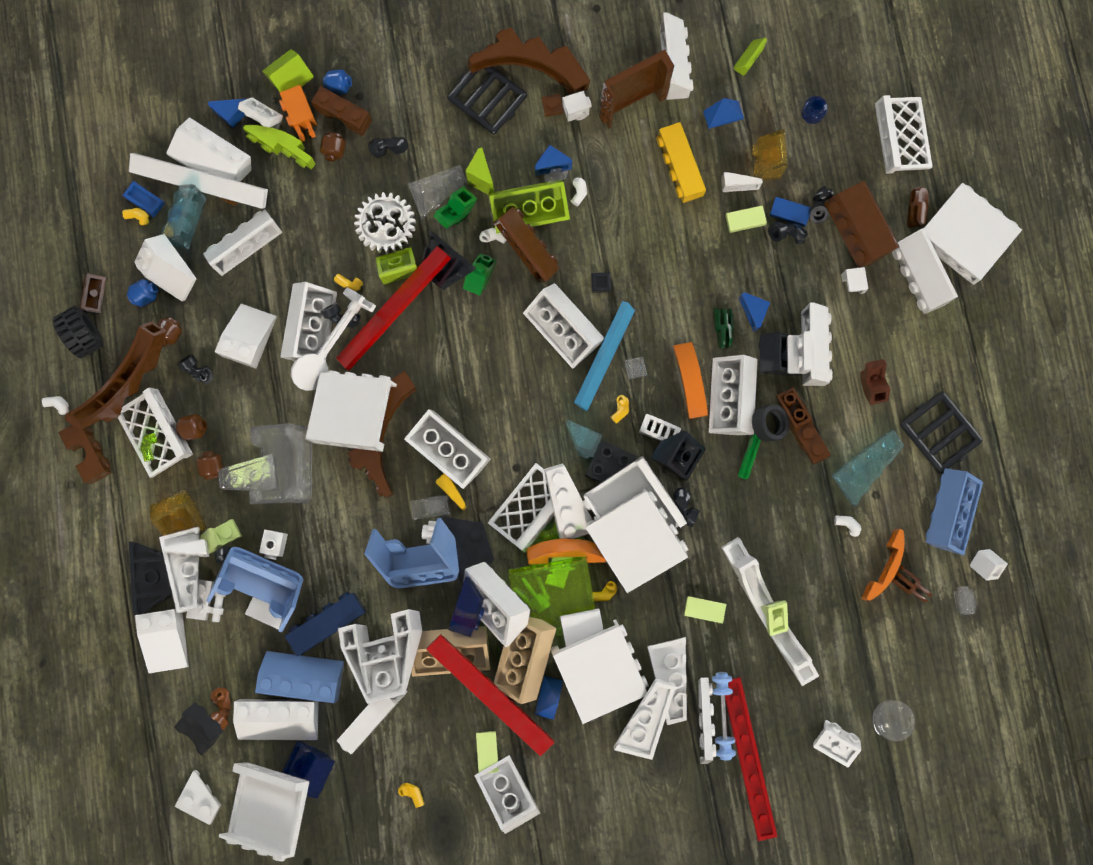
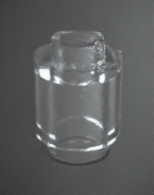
(965, 600)

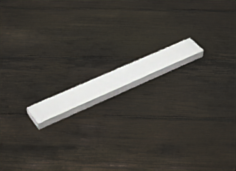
(204, 181)

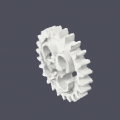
(380, 238)

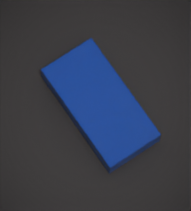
(143, 199)
(790, 211)

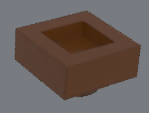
(552, 105)

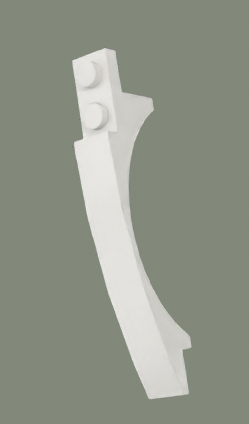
(750, 578)

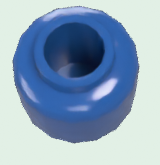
(337, 82)
(142, 293)

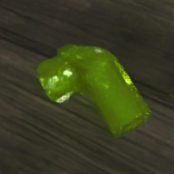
(146, 446)
(550, 534)

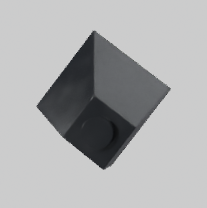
(679, 454)

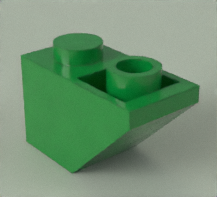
(478, 279)

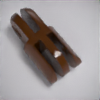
(917, 207)
(911, 585)

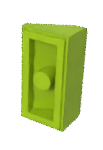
(750, 55)

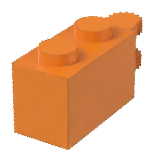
(299, 111)

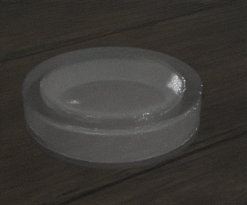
(893, 720)

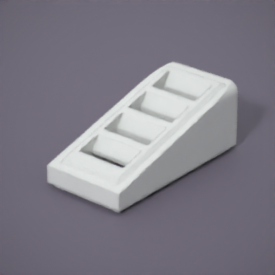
(737, 182)
(648, 418)
(189, 548)

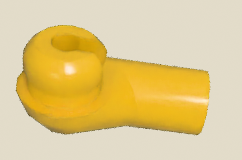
(136, 213)
(344, 282)
(622, 408)
(607, 593)
(412, 791)

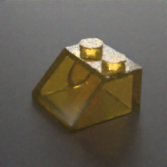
(770, 155)
(176, 514)

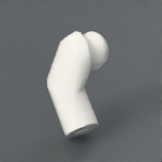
(490, 235)
(58, 402)
(850, 522)

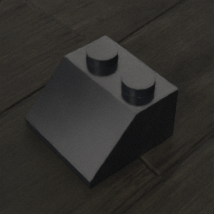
(773, 354)

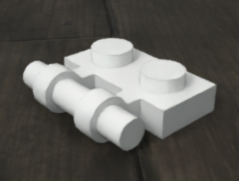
(204, 608)

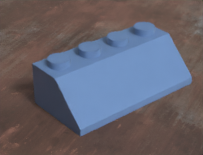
(954, 511)
(300, 677)

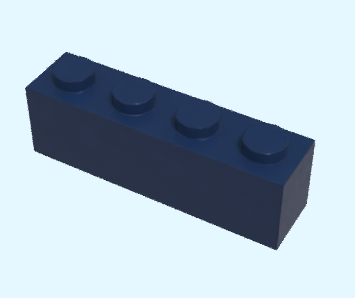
(326, 623)

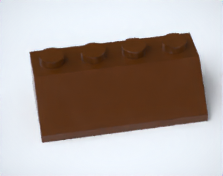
(861, 225)
(526, 244)

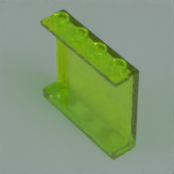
(554, 589)

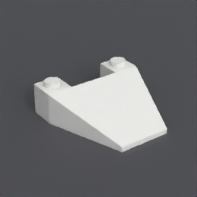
(383, 664)

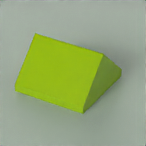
(288, 71)
(478, 173)
(396, 265)

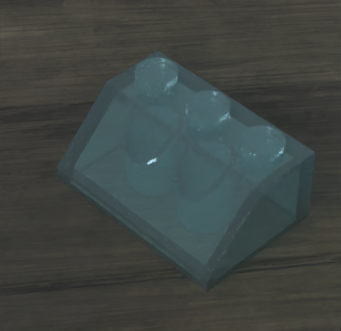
(184, 215)

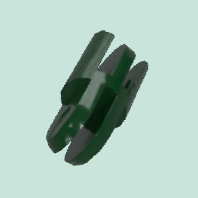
(723, 326)

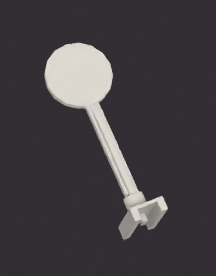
(307, 367)

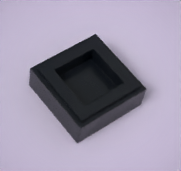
(601, 282)

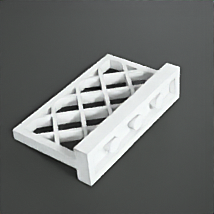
(889, 134)
(164, 420)
(540, 521)

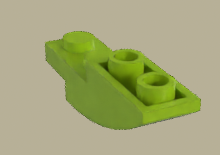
(276, 140)

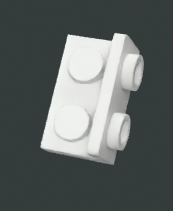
(260, 113)
(799, 353)
(838, 743)

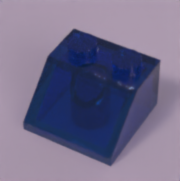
(467, 610)
(309, 765)

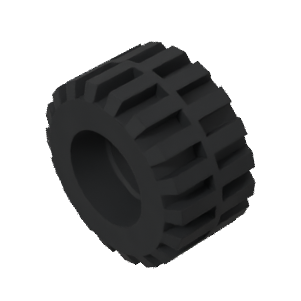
(77, 331)

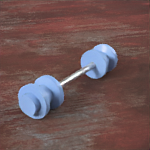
(725, 751)

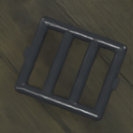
(480, 118)
(953, 411)

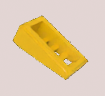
(450, 489)

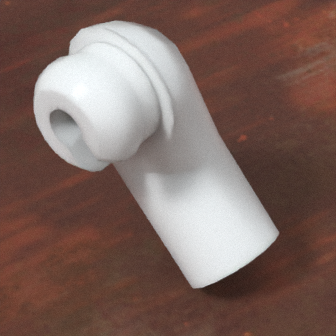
(581, 190)

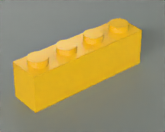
(681, 162)

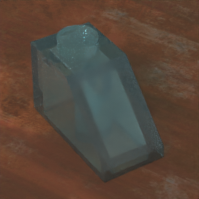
(583, 439)

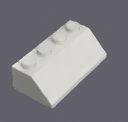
(673, 41)
(207, 152)
(242, 242)
(924, 272)
(817, 320)
(305, 325)
(563, 325)
(733, 395)
(447, 448)
(504, 610)
(276, 719)

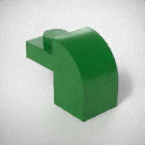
(457, 209)

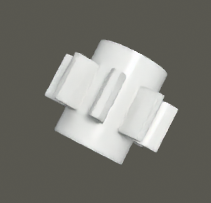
(427, 531)

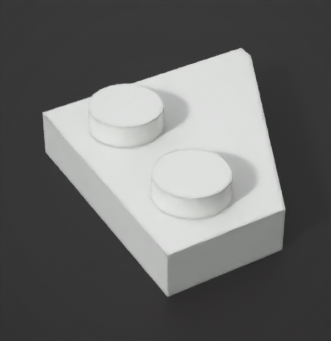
(198, 799)

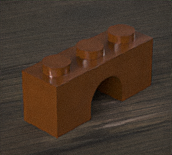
(334, 105)
(94, 465)

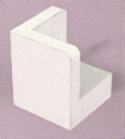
(855, 279)
(988, 564)

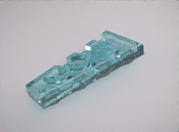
(862, 470)

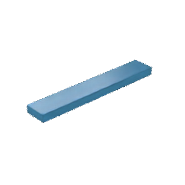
(604, 356)

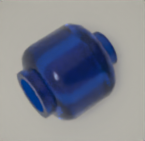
(814, 109)

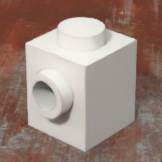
(576, 106)
(273, 544)

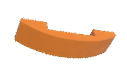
(691, 380)
(896, 544)
(542, 551)

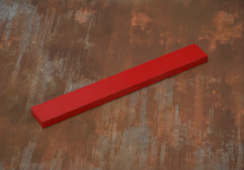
(393, 308)
(490, 695)
(749, 762)

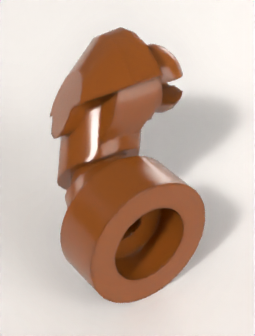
(221, 699)

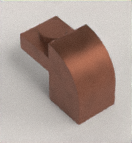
(874, 382)

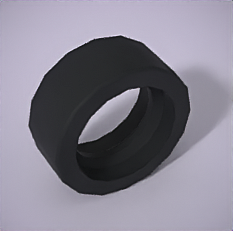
(781, 421)

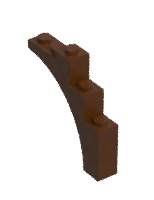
(534, 54)
(125, 381)
(372, 459)

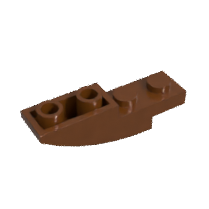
(802, 427)

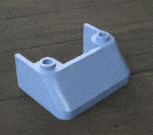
(415, 565)
(261, 580)

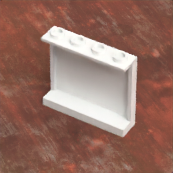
(970, 233)
(349, 410)
(626, 485)
(637, 540)
(601, 672)
(266, 811)

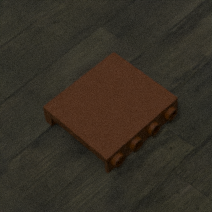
(635, 84)

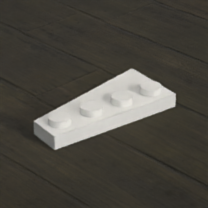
(567, 504)
(182, 570)
(669, 665)
(704, 691)
(646, 724)

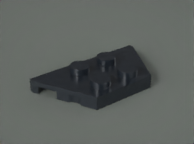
(455, 268)
(471, 543)
(148, 578)

